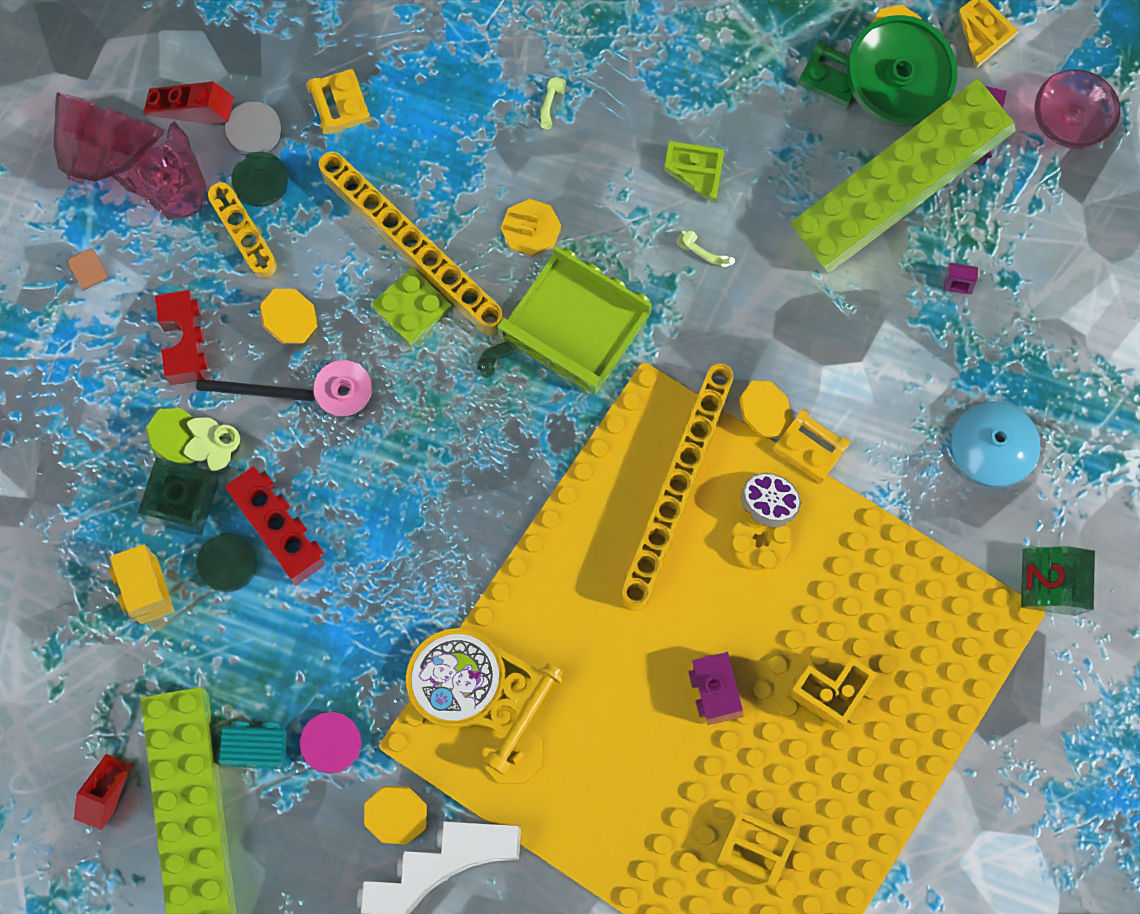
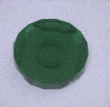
(260, 179)
(226, 562)

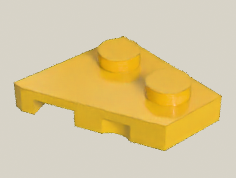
(984, 29)

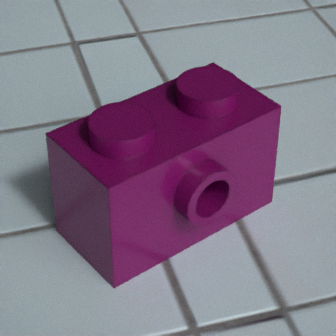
(717, 688)

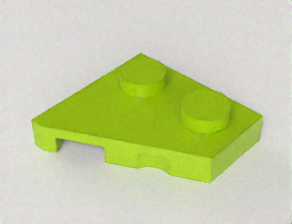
(696, 167)

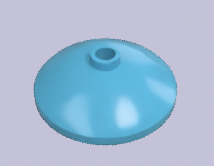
(992, 461)

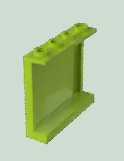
(576, 320)

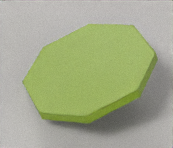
(170, 434)

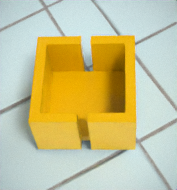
(141, 584)

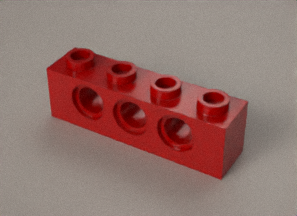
(244, 492)

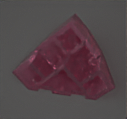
(98, 141)

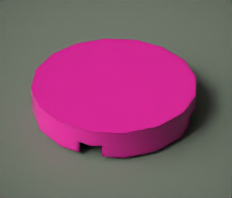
(330, 743)

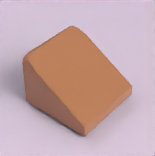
(87, 268)

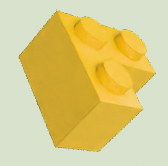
(833, 699)

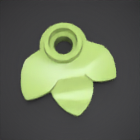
(207, 444)

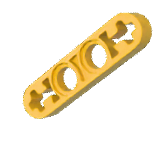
(244, 228)

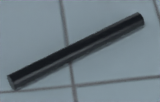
(254, 390)

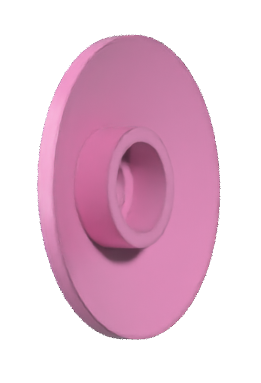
(342, 375)

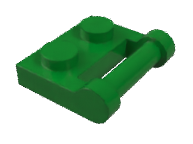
(825, 79)

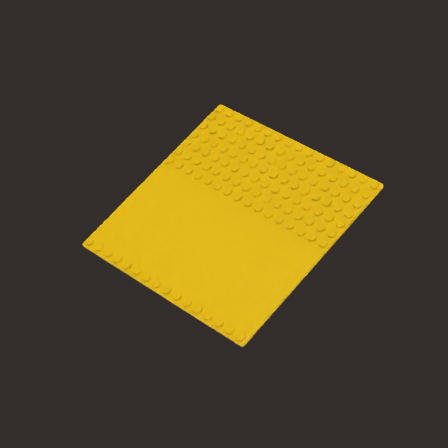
(630, 773)

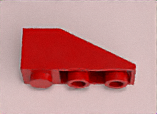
(190, 102)

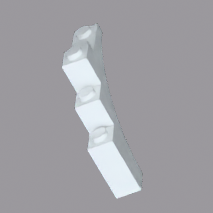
(462, 847)

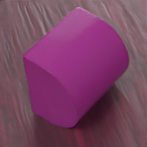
(960, 278)

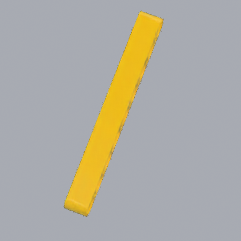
(405, 231)
(677, 499)

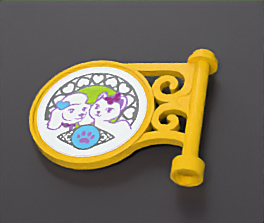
(460, 681)

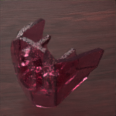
(175, 165)

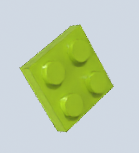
(411, 306)

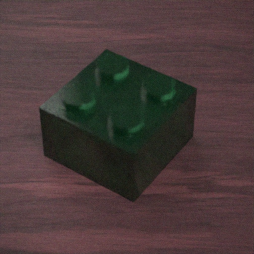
(178, 496)

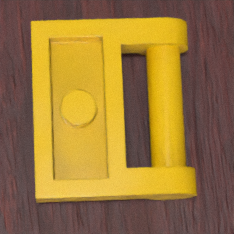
(347, 99)
(805, 452)
(760, 839)

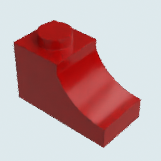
(101, 791)

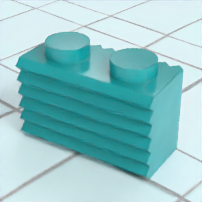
(253, 746)

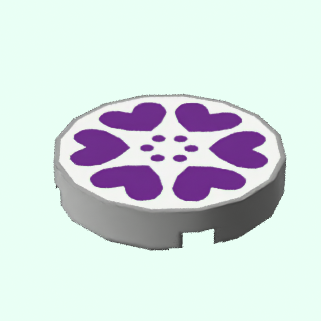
(770, 499)

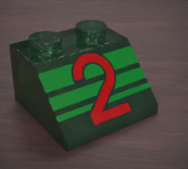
(1058, 579)

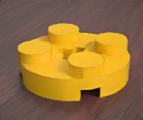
(765, 556)

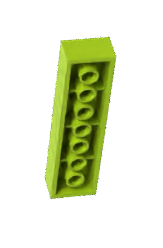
(904, 175)
(188, 803)

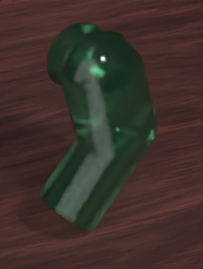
(489, 357)

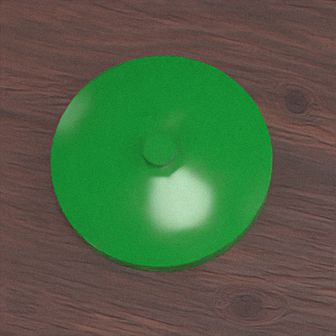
(901, 70)

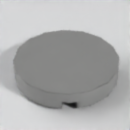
(253, 128)

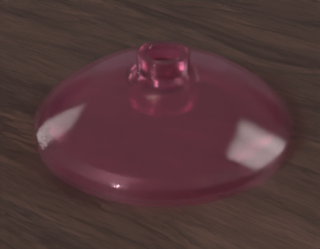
(1080, 95)

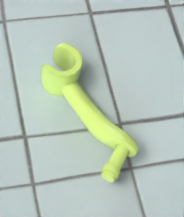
(555, 85)
(686, 242)

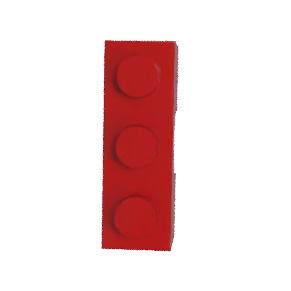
(184, 361)

